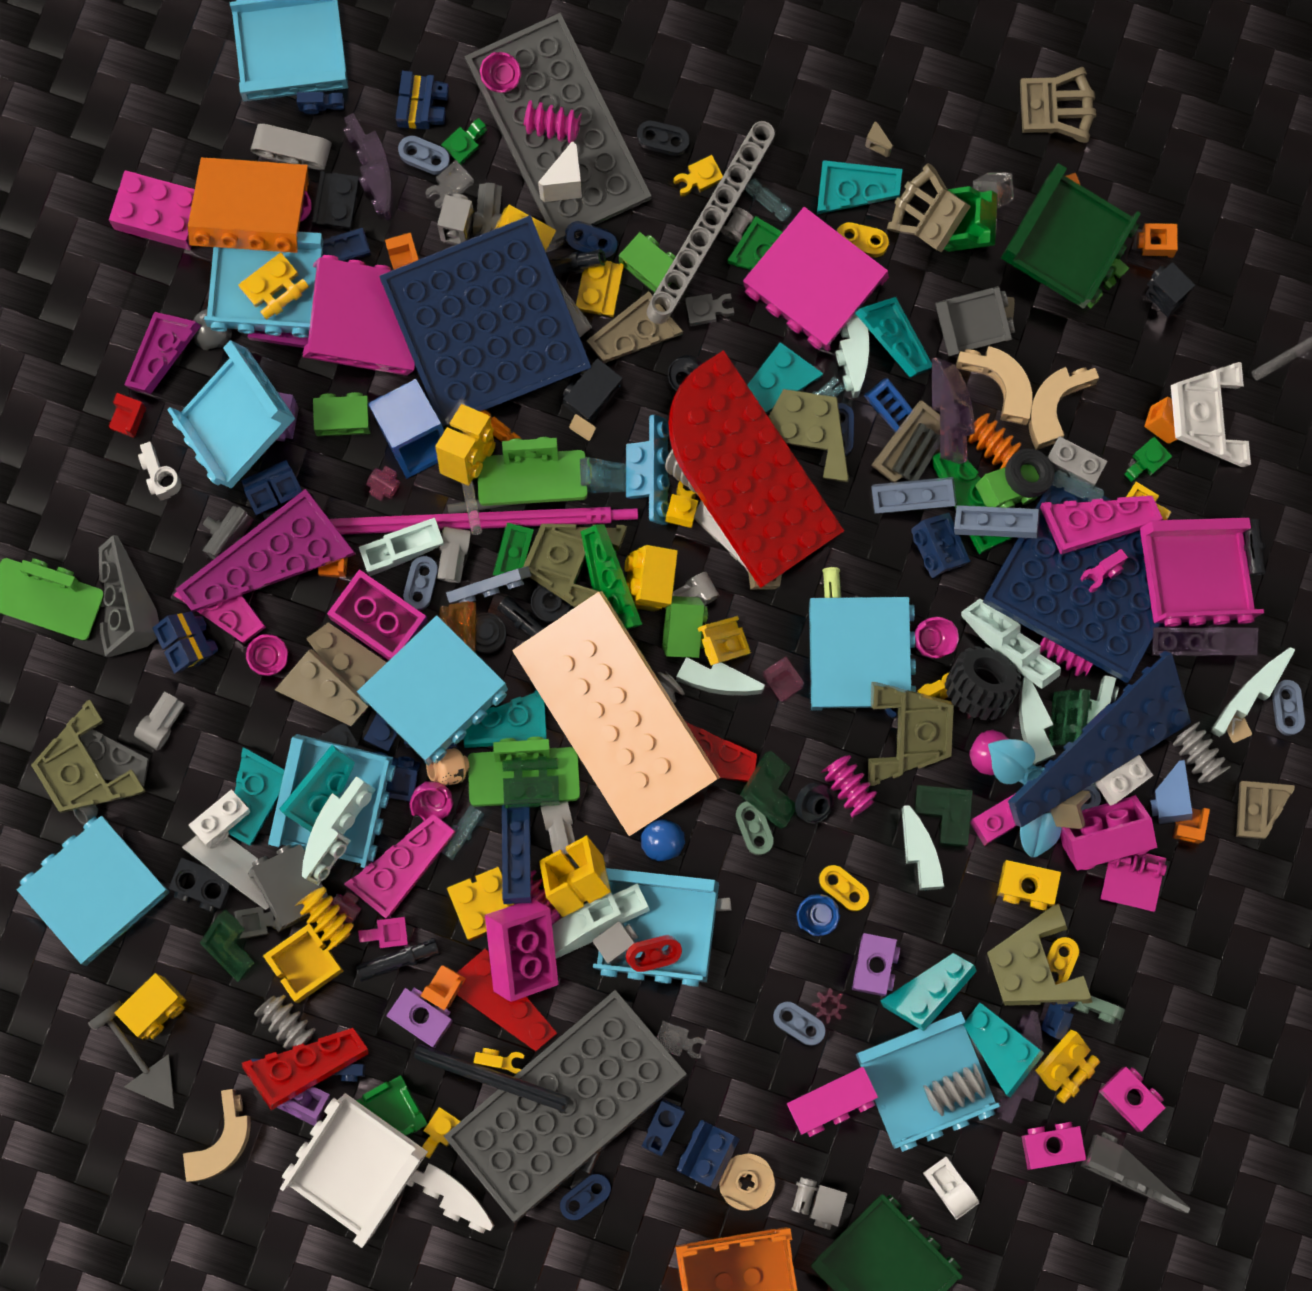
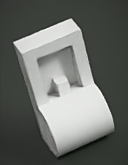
(150, 461)
(1124, 780)
(217, 820)
(951, 1188)

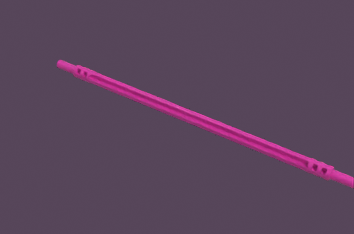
(487, 519)

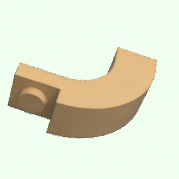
(1009, 376)
(1043, 420)
(227, 1149)

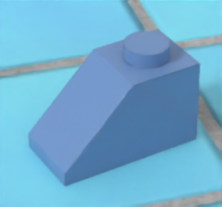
(1173, 797)

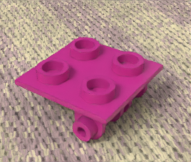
(1134, 881)

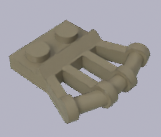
(1040, 105)
(941, 217)

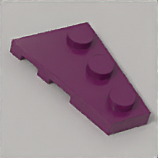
(159, 350)

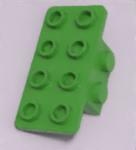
(531, 474)
(48, 597)
(487, 772)

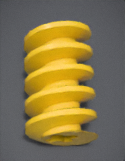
(325, 917)

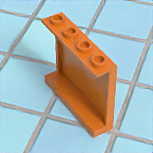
(247, 205)

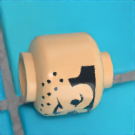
(449, 769)

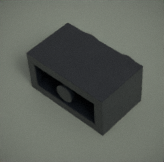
(592, 391)

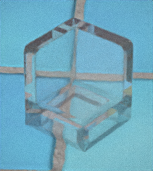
(999, 183)

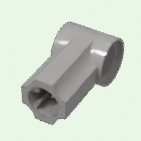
(452, 554)
(698, 586)
(156, 727)
(558, 823)

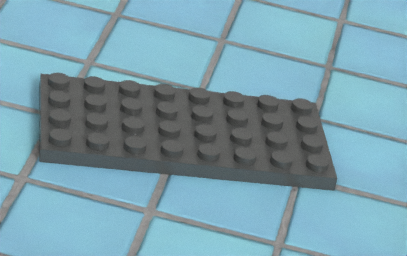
(559, 76)
(609, 1073)

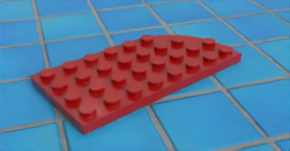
(746, 472)

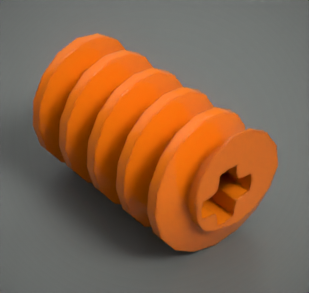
(993, 441)

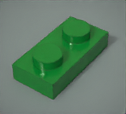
(513, 548)

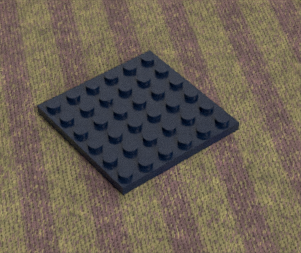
(485, 320)
(1048, 596)

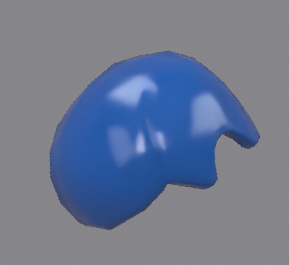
(662, 840)
(818, 914)

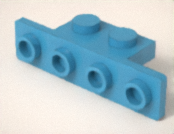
(647, 471)

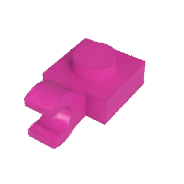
(1108, 567)
(389, 933)

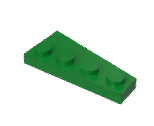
(754, 244)
(966, 495)
(607, 574)

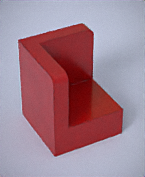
(127, 415)

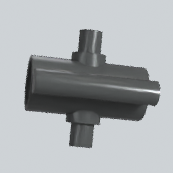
(226, 532)

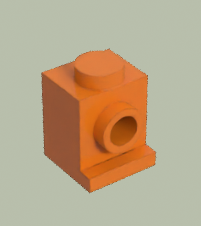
(1164, 233)

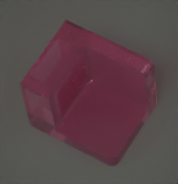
(783, 679)

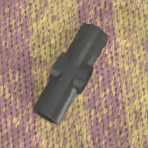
(488, 208)

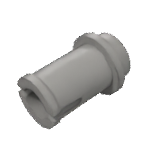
(804, 1194)

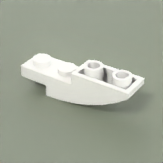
(457, 1198)

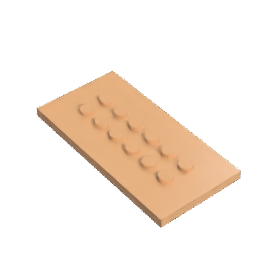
(616, 713)

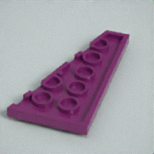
(279, 548)

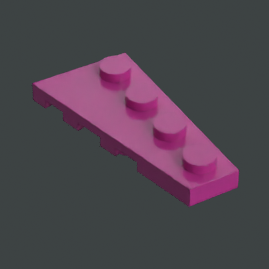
(1096, 521)
(398, 870)

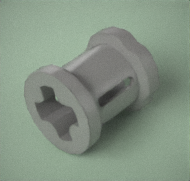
(737, 224)

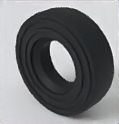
(1022, 486)

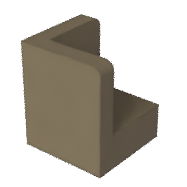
(1069, 812)

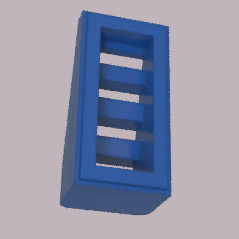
(878, 404)

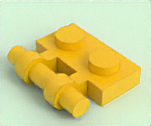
(269, 280)
(1063, 1061)

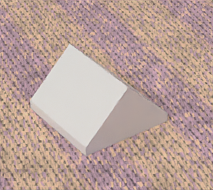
(562, 178)

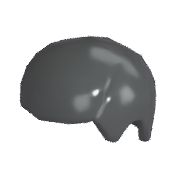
(207, 338)

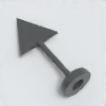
(154, 1081)

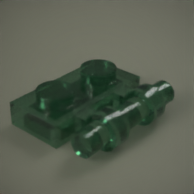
(1065, 714)
(530, 790)

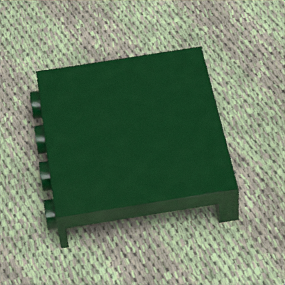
(1070, 239)
(885, 1254)

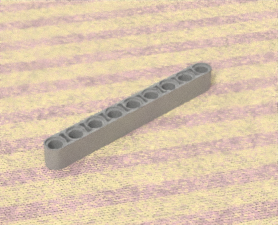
(705, 232)

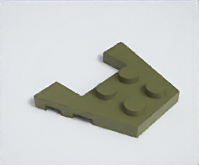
(812, 423)
(559, 556)
(922, 735)
(71, 773)
(1024, 969)

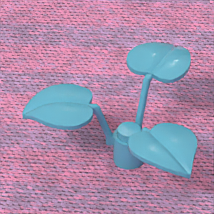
(1013, 763)

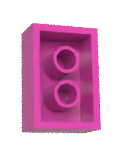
(153, 209)
(376, 615)
(1109, 834)
(521, 950)
(833, 1102)

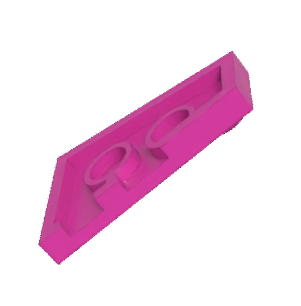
(234, 617)

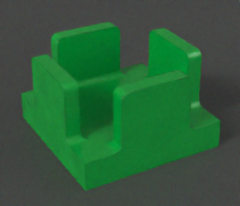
(979, 222)
(395, 1105)

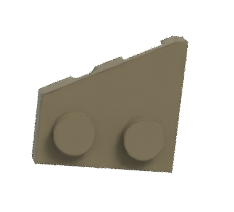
(1260, 807)

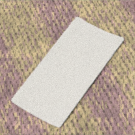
(231, 863)

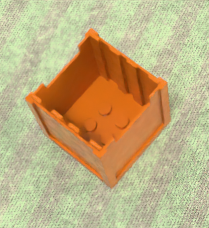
(738, 1263)

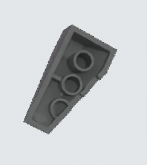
(126, 604)
(1119, 1165)

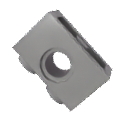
(455, 219)
(1076, 461)

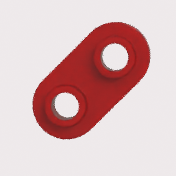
(652, 953)

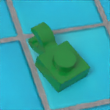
(462, 144)
(1149, 459)

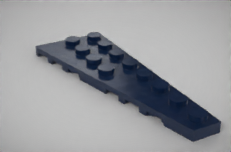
(1118, 733)

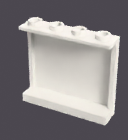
(354, 1166)

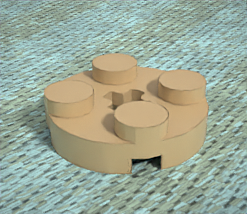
(751, 1197)

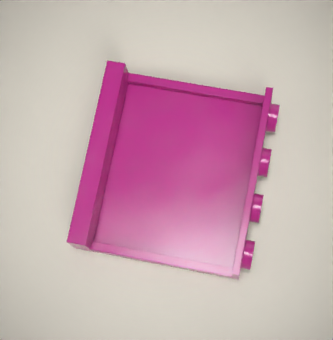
(814, 279)
(354, 319)
(1198, 571)

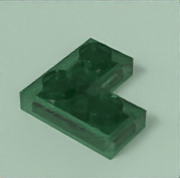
(763, 790)
(952, 805)
(221, 944)

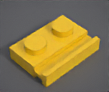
(600, 289)
(724, 640)

